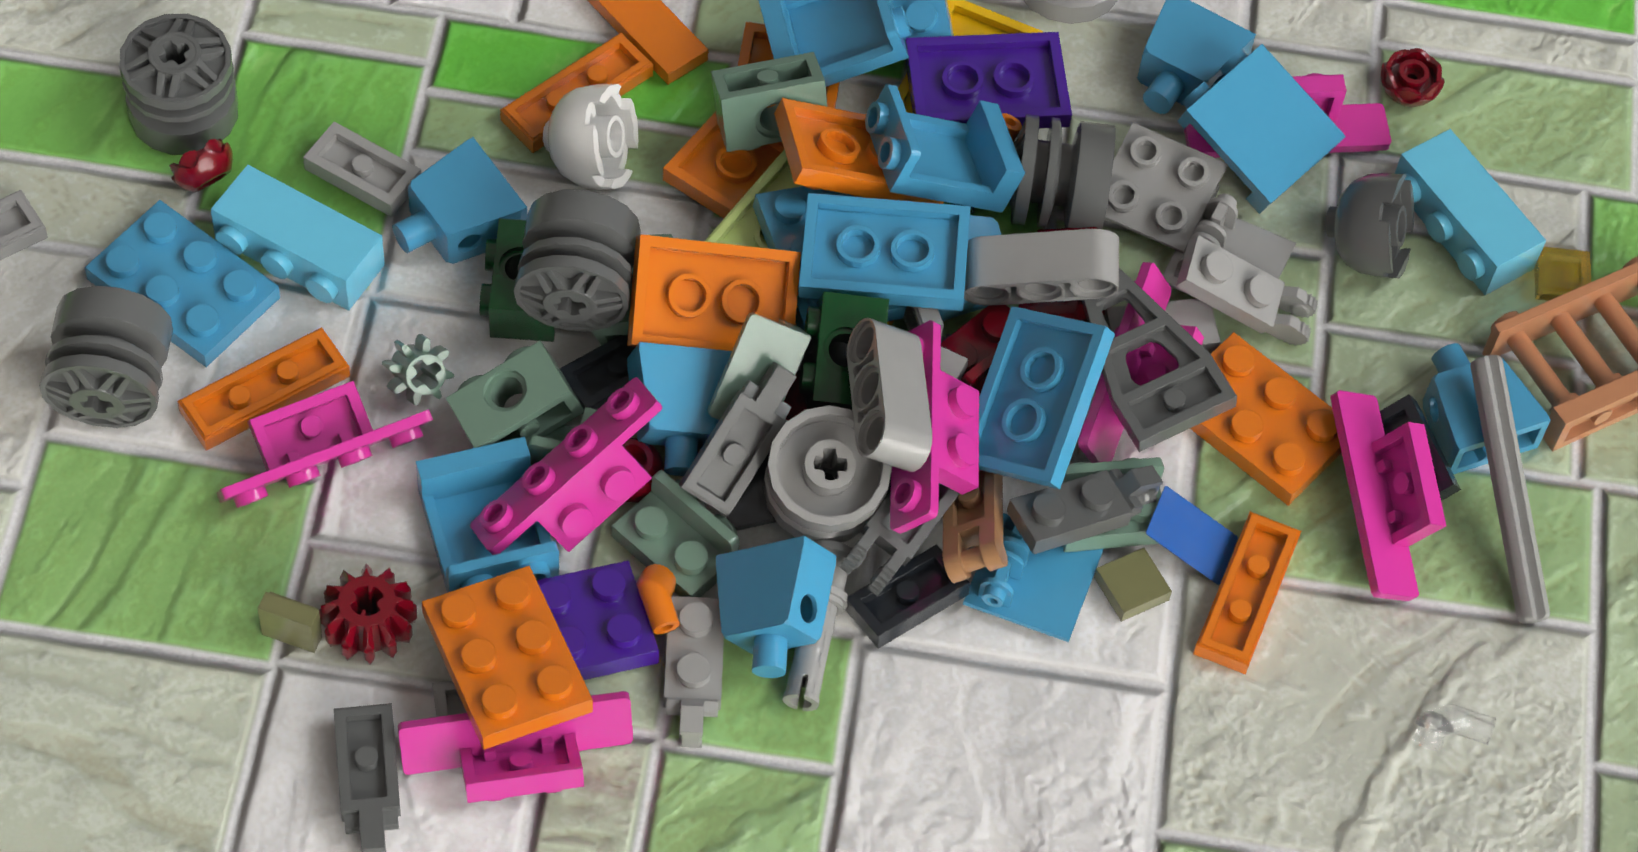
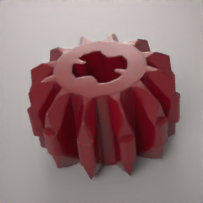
(380, 596)

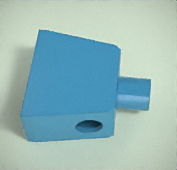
(1185, 51)
(458, 205)
(683, 384)
(1454, 411)
(774, 599)

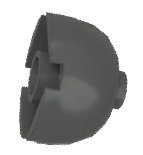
(1373, 224)

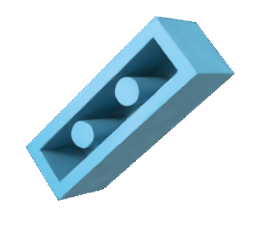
(1470, 213)
(297, 238)

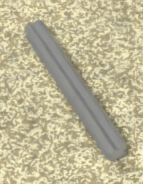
(1510, 489)

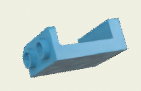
(843, 34)
(1261, 124)
(945, 158)
(456, 491)

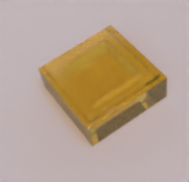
(1560, 272)

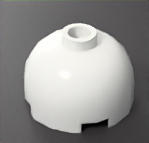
(592, 136)

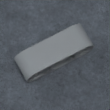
(1042, 267)
(889, 395)

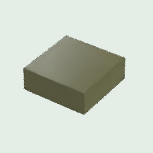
(1132, 584)
(290, 621)

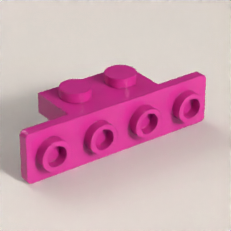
(1362, 124)
(1102, 427)
(312, 434)
(954, 446)
(578, 479)
(1390, 491)
(524, 766)

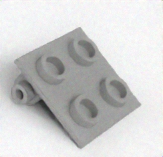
(1161, 187)
(1238, 237)

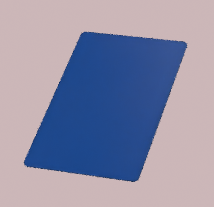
(1192, 535)

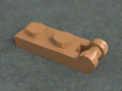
(975, 522)

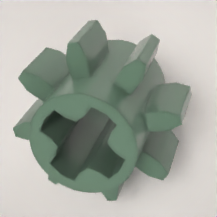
(432, 367)

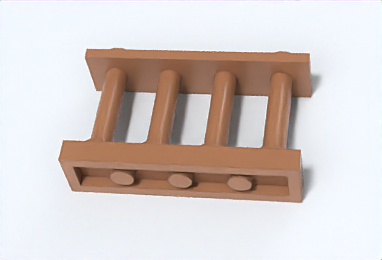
(1614, 394)

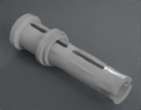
(811, 659)

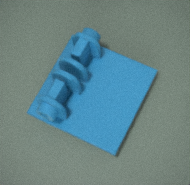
(1035, 589)

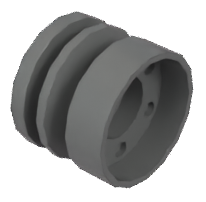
(179, 83)
(1064, 173)
(577, 260)
(106, 356)

